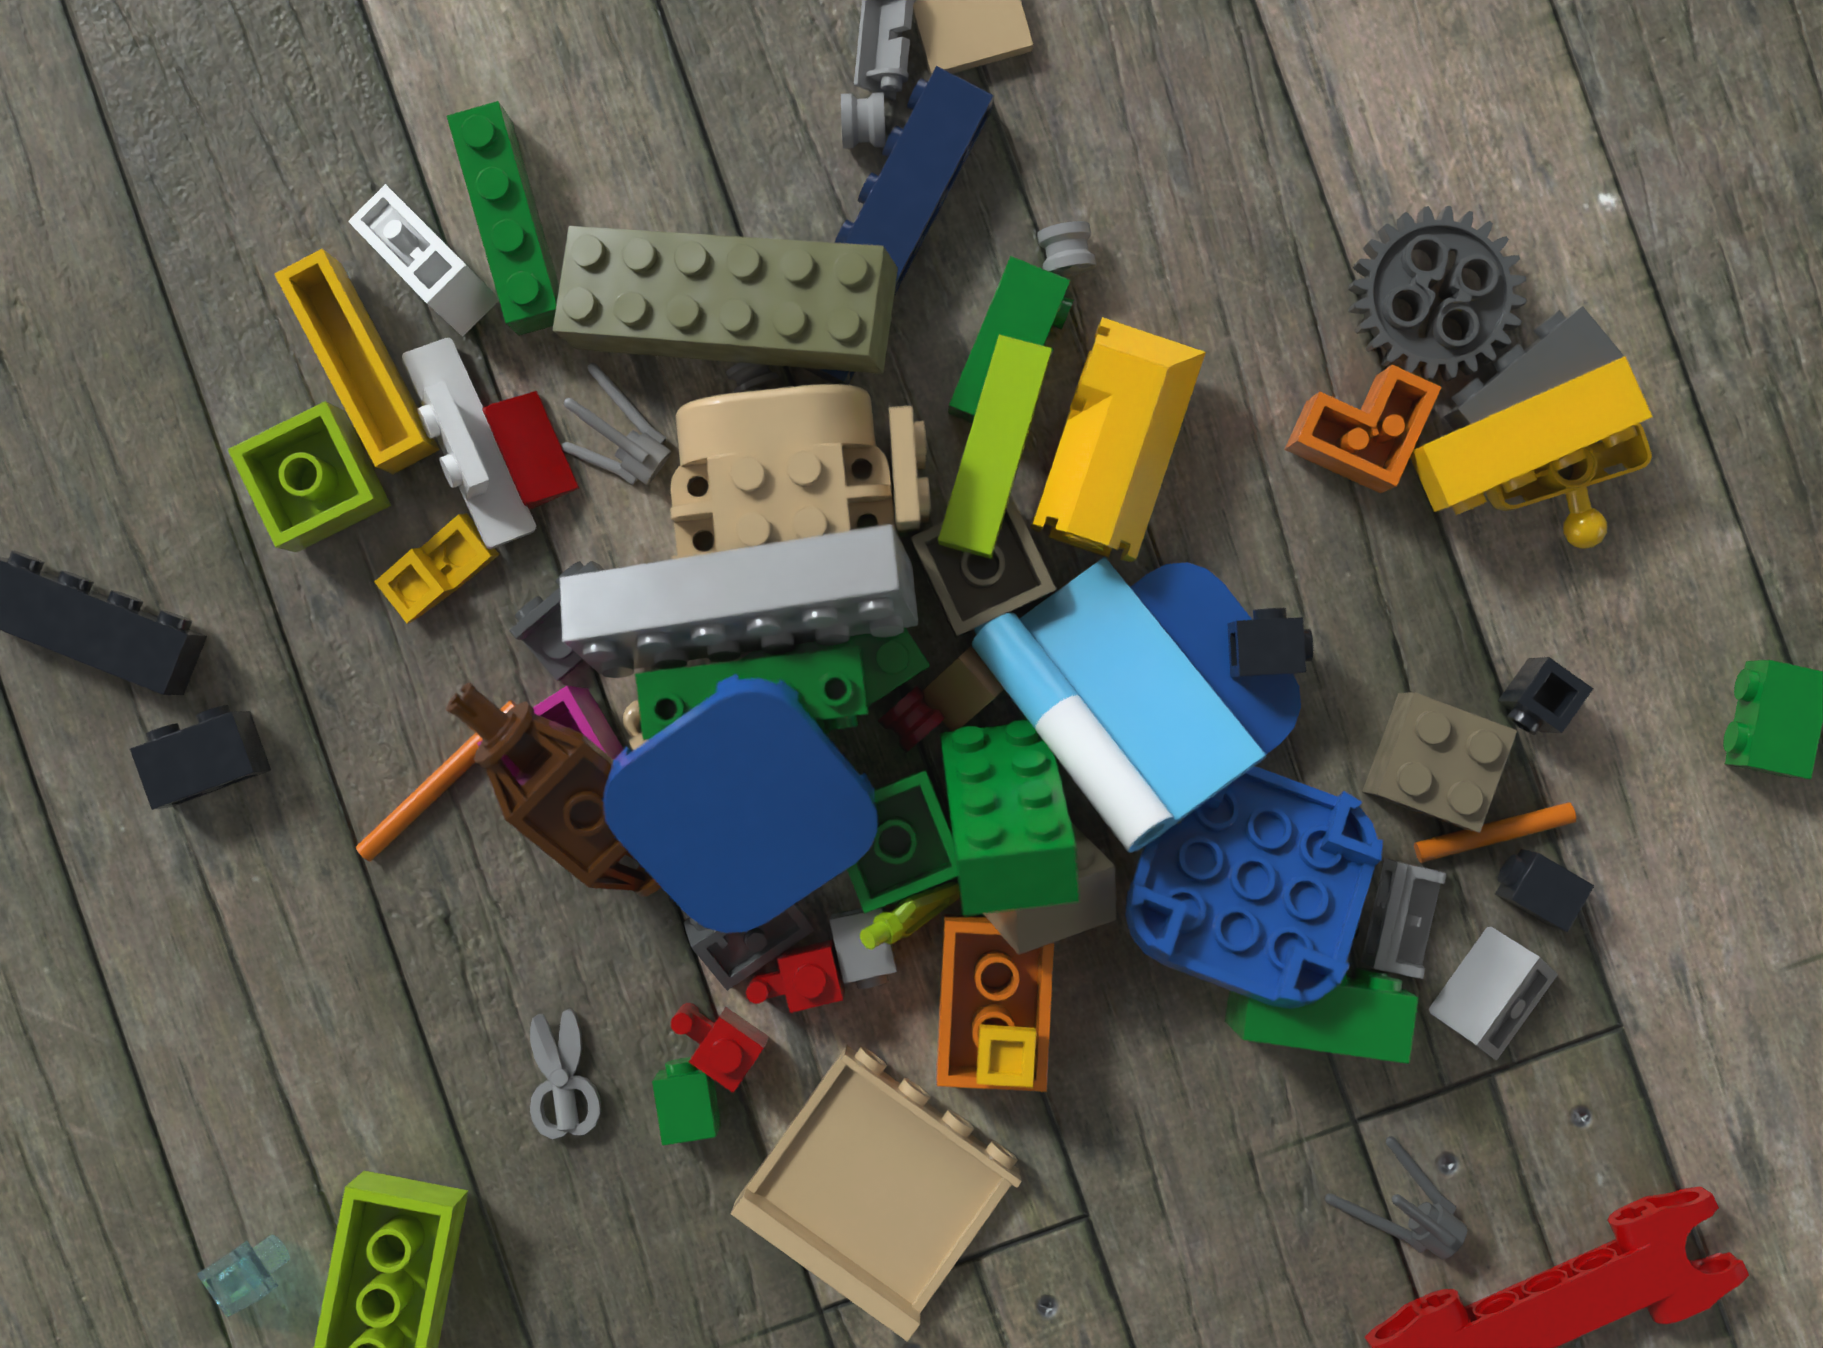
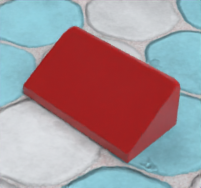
(530, 449)

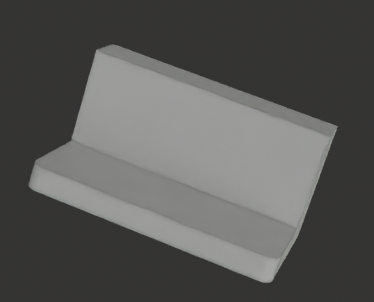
(1493, 992)

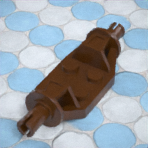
(556, 791)

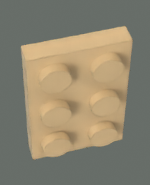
(908, 456)

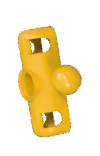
(1583, 525)

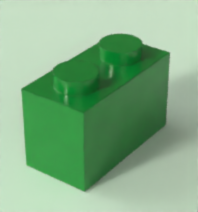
(1776, 719)

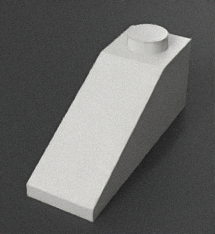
(424, 260)

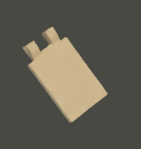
(970, 32)

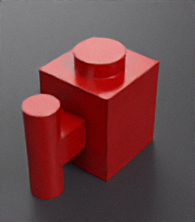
(806, 975)
(725, 1047)

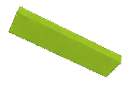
(995, 446)

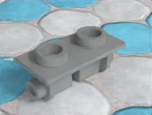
(881, 48)

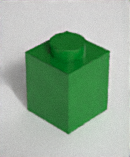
(685, 1103)

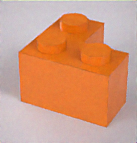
(1370, 442)

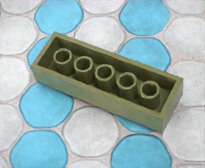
(726, 298)

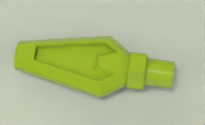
(909, 915)

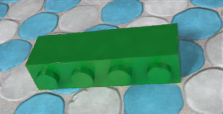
(506, 216)

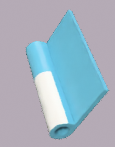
(1118, 704)

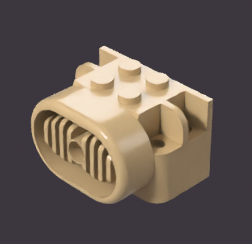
(777, 468)

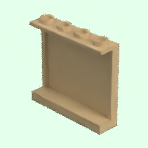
(876, 1189)

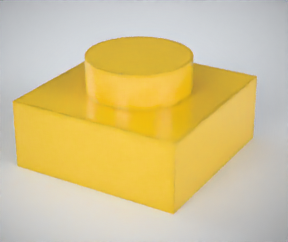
(1006, 1055)

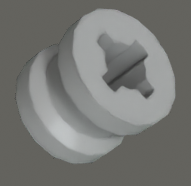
(863, 120)
(1067, 248)

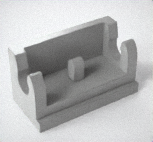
(1402, 918)

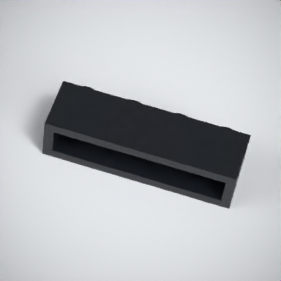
(97, 628)

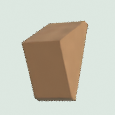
(962, 689)

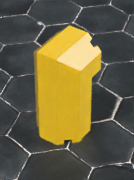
(1117, 440)

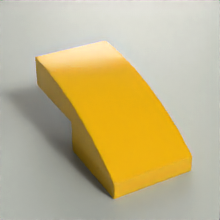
(436, 568)

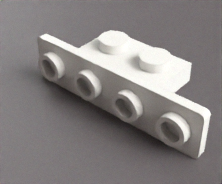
(469, 448)

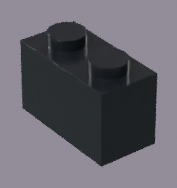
(200, 758)

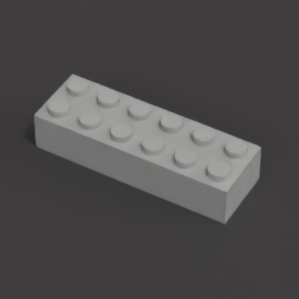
(740, 602)

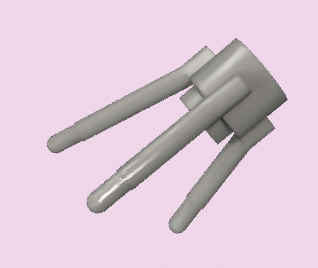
(640, 454)

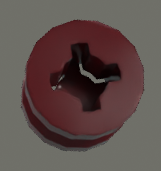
(911, 719)

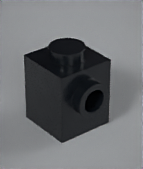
(1269, 644)
(1544, 696)

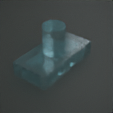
(244, 1274)

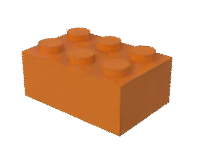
(989, 986)

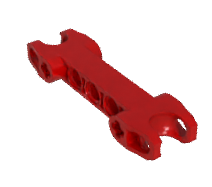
(1580, 1295)

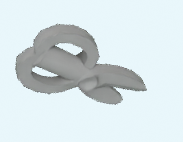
(559, 1066)

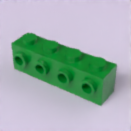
(827, 686)

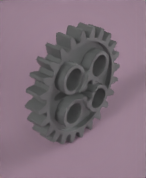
(1479, 313)

